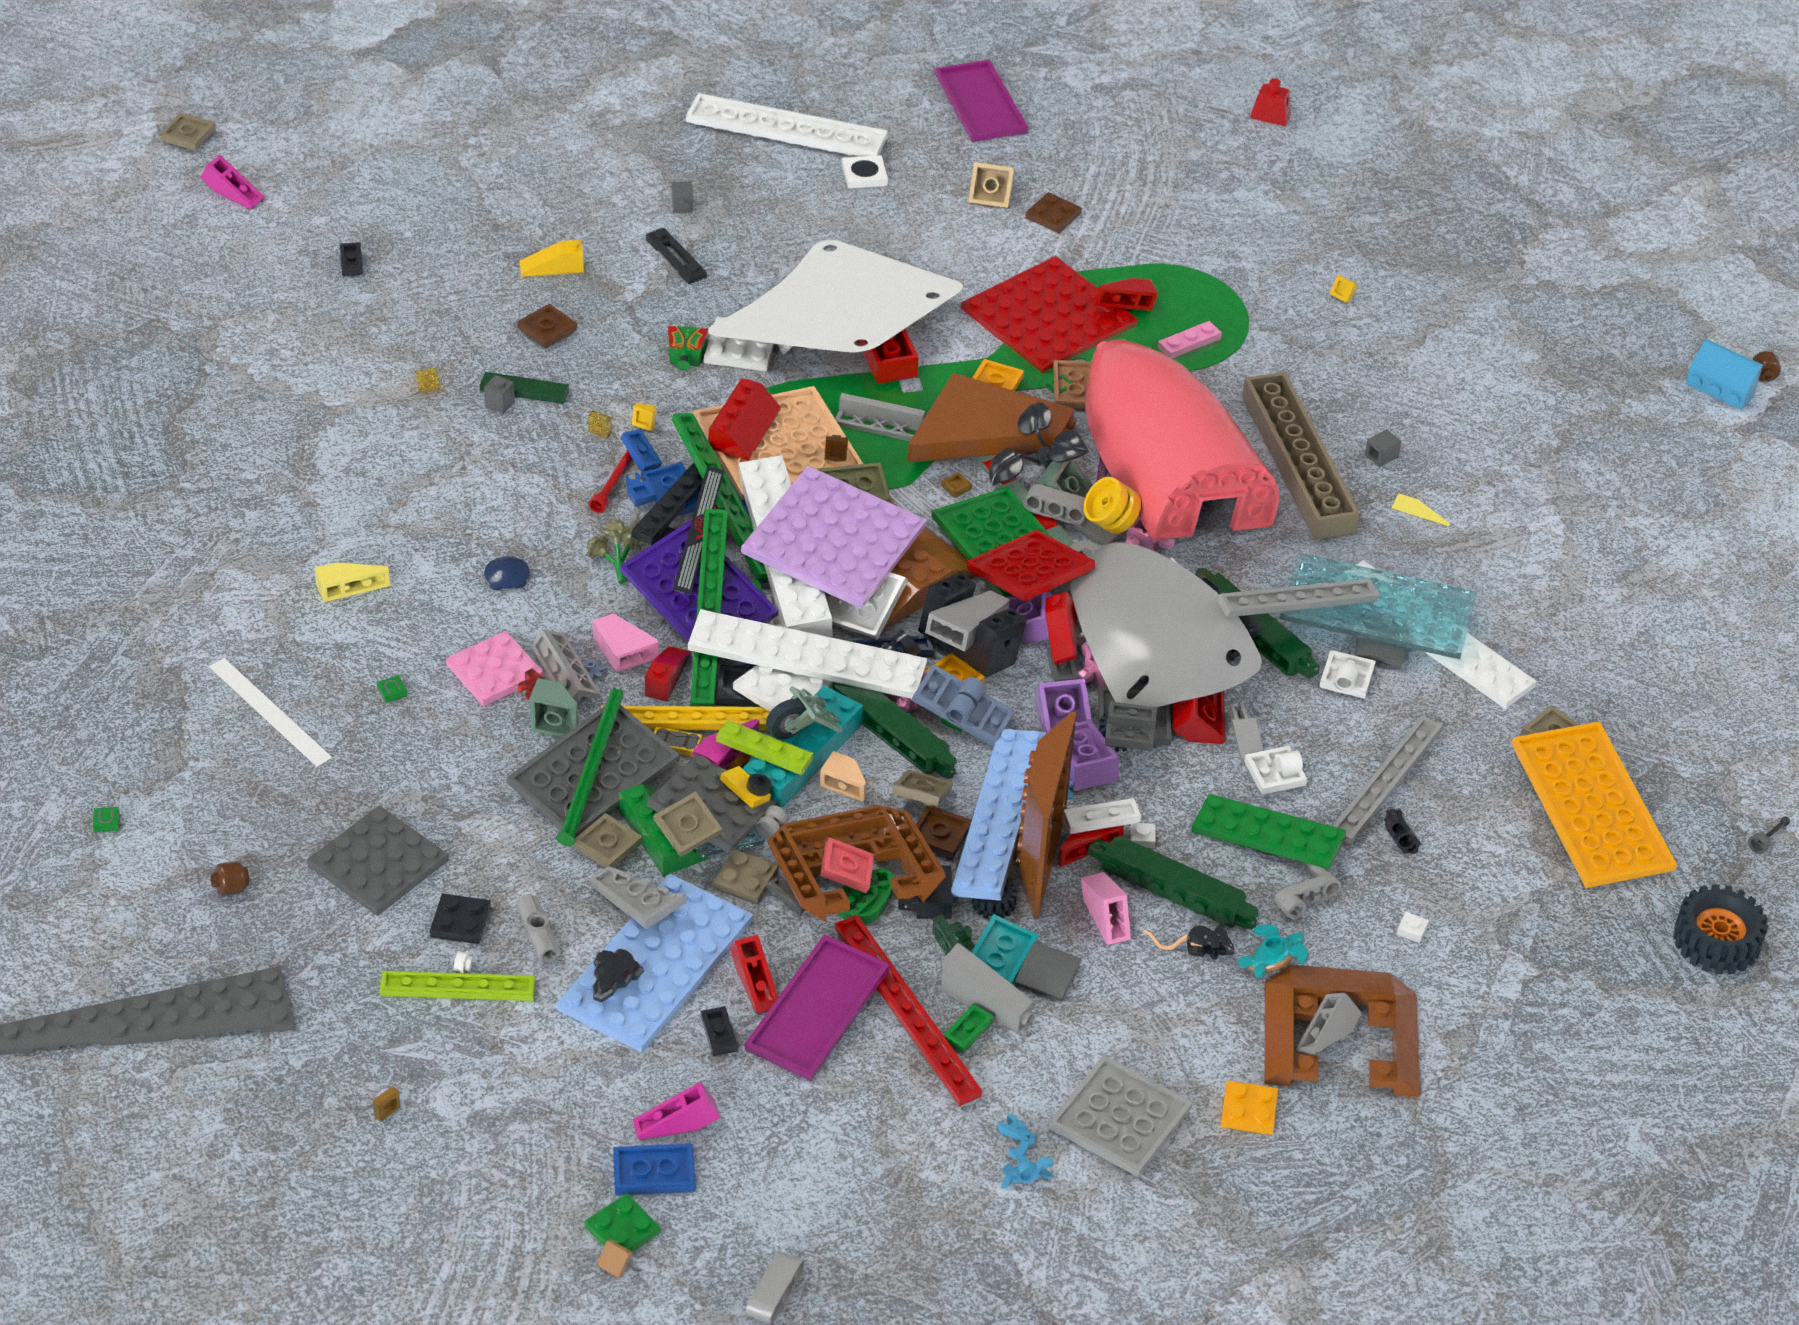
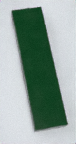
(532, 388)

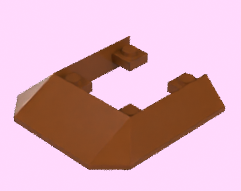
(874, 829)
(1295, 996)

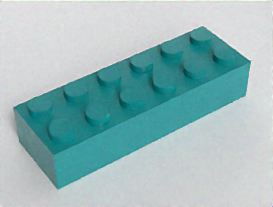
(815, 739)

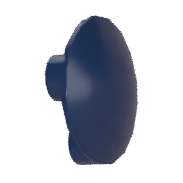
(506, 573)

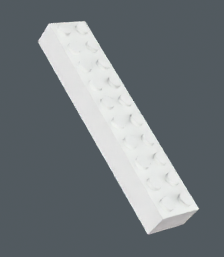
(798, 603)

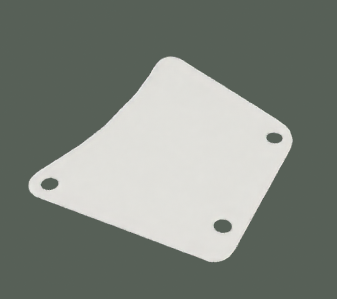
(839, 300)

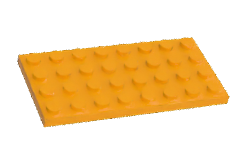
(1593, 804)

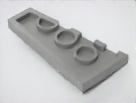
(636, 897)

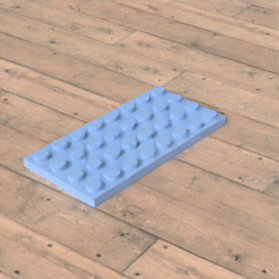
(675, 961)

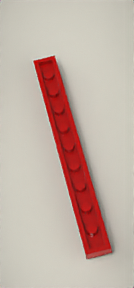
(914, 1017)

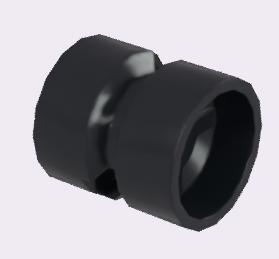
(903, 640)

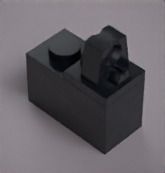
(937, 903)

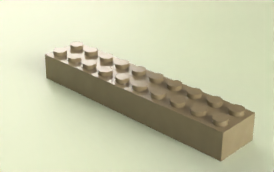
(1300, 456)

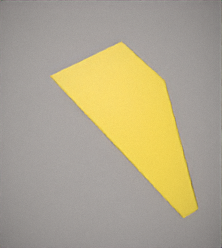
(1417, 508)

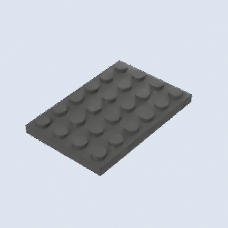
(630, 758)

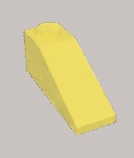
(349, 579)

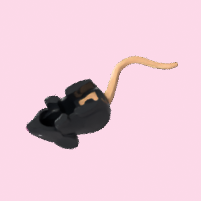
(1202, 941)

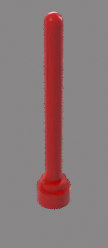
(599, 501)

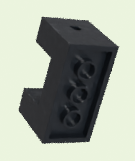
(996, 636)

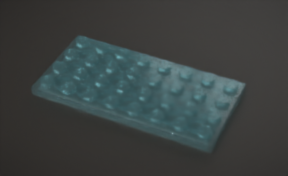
(1407, 613)

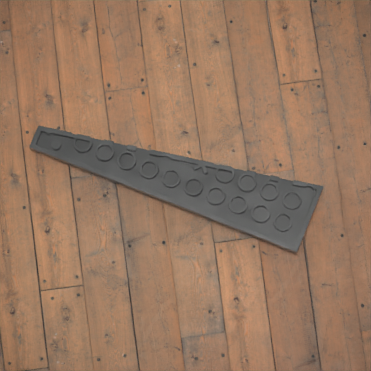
(209, 1007)

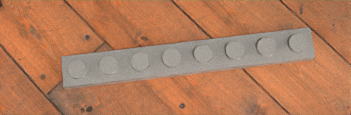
(1298, 597)
(1387, 778)

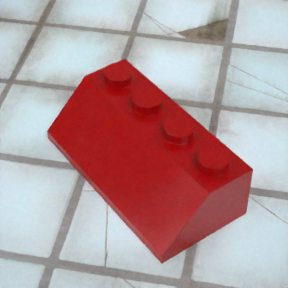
(743, 420)
(1200, 719)

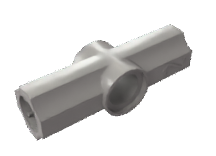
(538, 928)

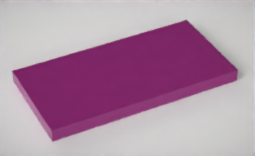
(981, 100)
(817, 1007)

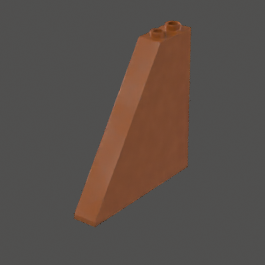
(981, 421)

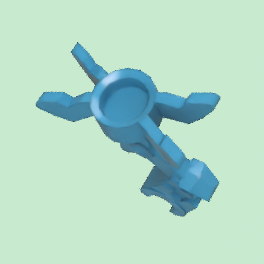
(1026, 1170)

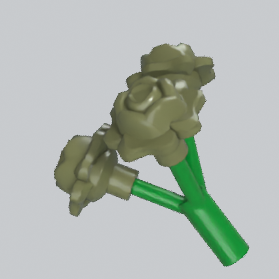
(619, 533)

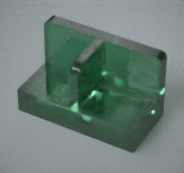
(950, 935)

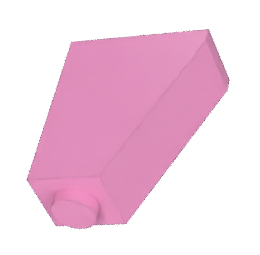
(623, 642)
(1107, 907)

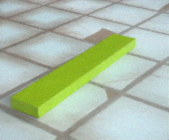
(457, 985)

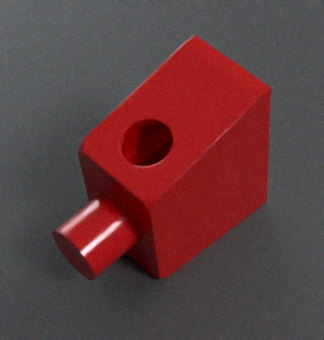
(1272, 104)

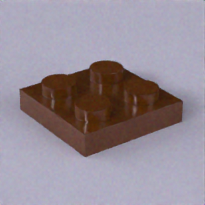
(1053, 212)
(547, 325)
(943, 830)

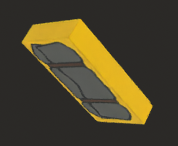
(680, 741)

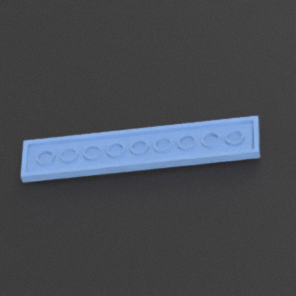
(996, 819)

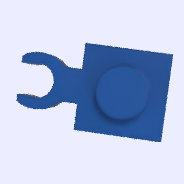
(638, 491)

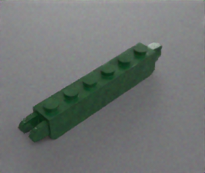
(1273, 639)
(901, 731)
(1175, 882)

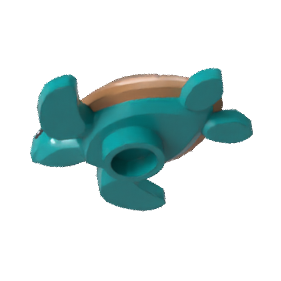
(1274, 951)

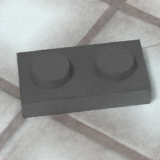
(1062, 671)

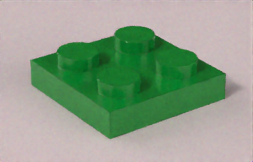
(623, 1223)

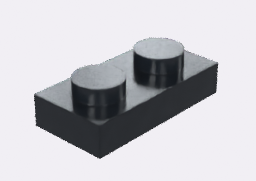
(351, 259)
(719, 1031)

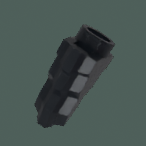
(1401, 831)
(614, 972)

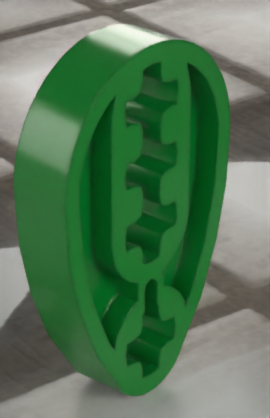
(873, 905)

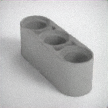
(1046, 506)
(775, 1288)

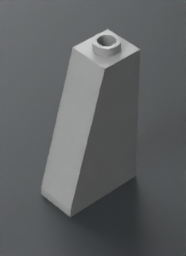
(959, 621)
(976, 983)

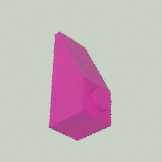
(230, 183)
(718, 753)
(679, 1114)

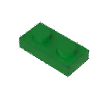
(968, 1028)

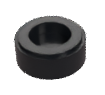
(759, 784)

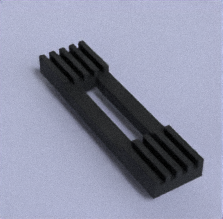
(689, 272)

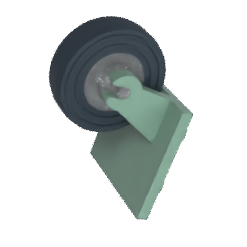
(792, 716)

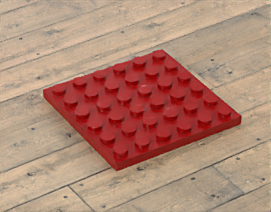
(1047, 314)

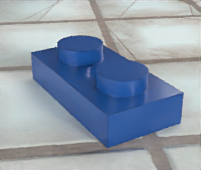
(641, 450)

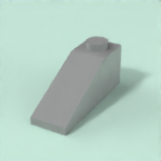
(1332, 1021)

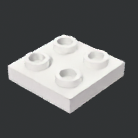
(1347, 674)
(1276, 769)

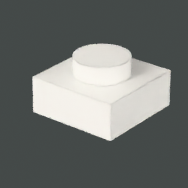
(1143, 834)
(1412, 927)

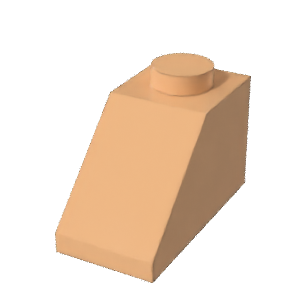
(843, 776)

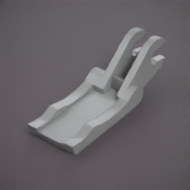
(1245, 731)

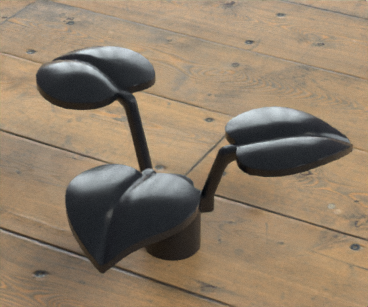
(1036, 417)

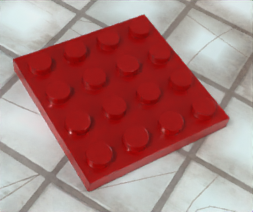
(1030, 565)

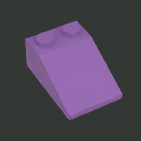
(1034, 612)
(1060, 698)
(1092, 760)

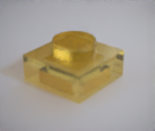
(427, 380)
(599, 424)

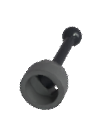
(1765, 839)

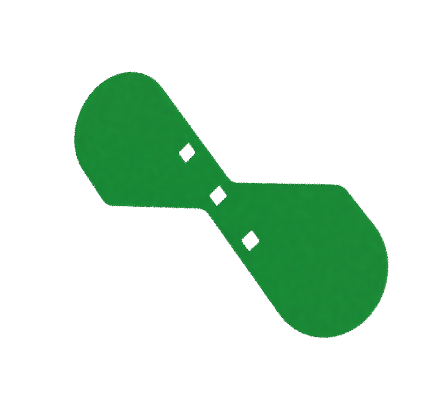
(1183, 301)

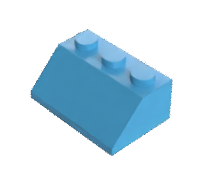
(1724, 374)

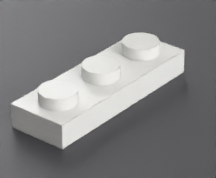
(1102, 815)

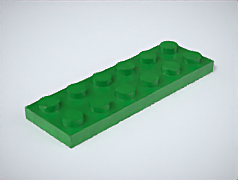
(1269, 831)

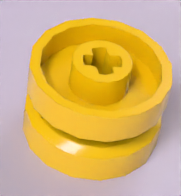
(1112, 505)

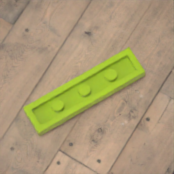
(764, 747)

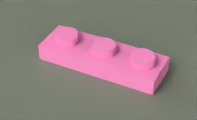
(1189, 339)

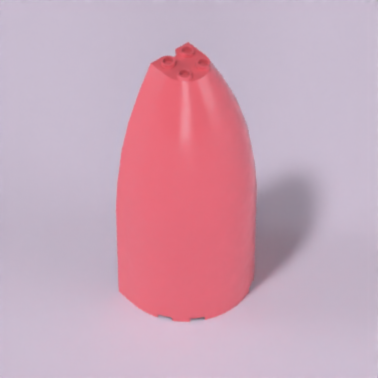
(1172, 442)

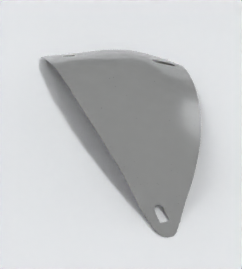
(1157, 622)

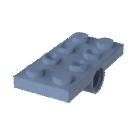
(963, 704)

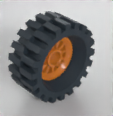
(1720, 929)

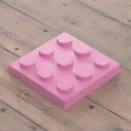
(492, 667)

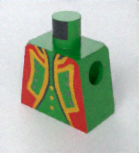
(687, 346)

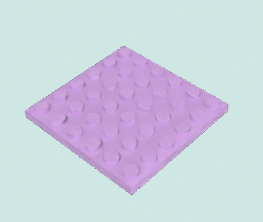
(834, 536)

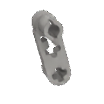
(1296, 897)

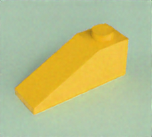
(556, 259)

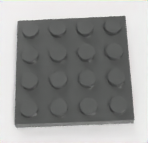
(728, 809)
(378, 860)

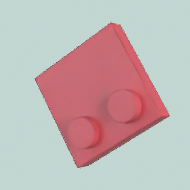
(847, 865)

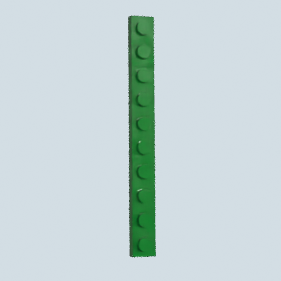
(727, 498)
(710, 600)

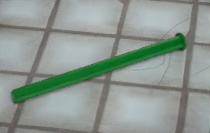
(591, 766)

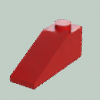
(1128, 294)
(1062, 627)
(665, 673)
(1078, 843)
(754, 972)

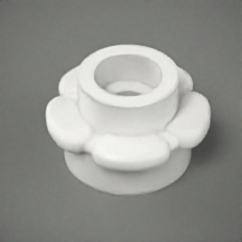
(463, 962)

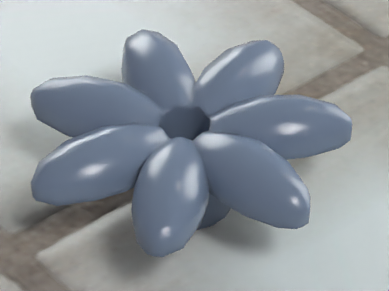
(594, 668)

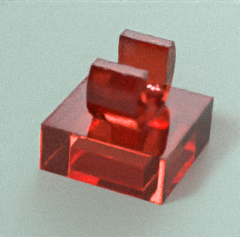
(530, 680)

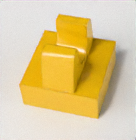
(1343, 288)
(644, 416)

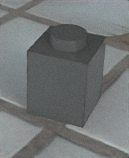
(682, 197)
(499, 394)
(1383, 448)

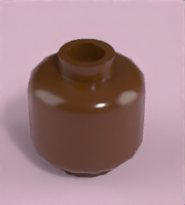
(1771, 367)
(230, 878)

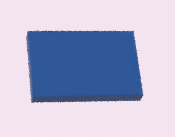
(663, 478)
(654, 1169)

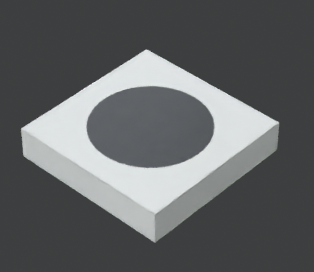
(864, 171)

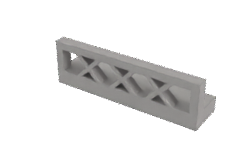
(881, 414)
(564, 664)

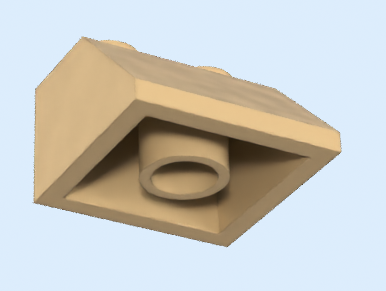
(991, 185)

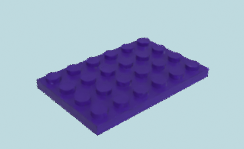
(655, 573)

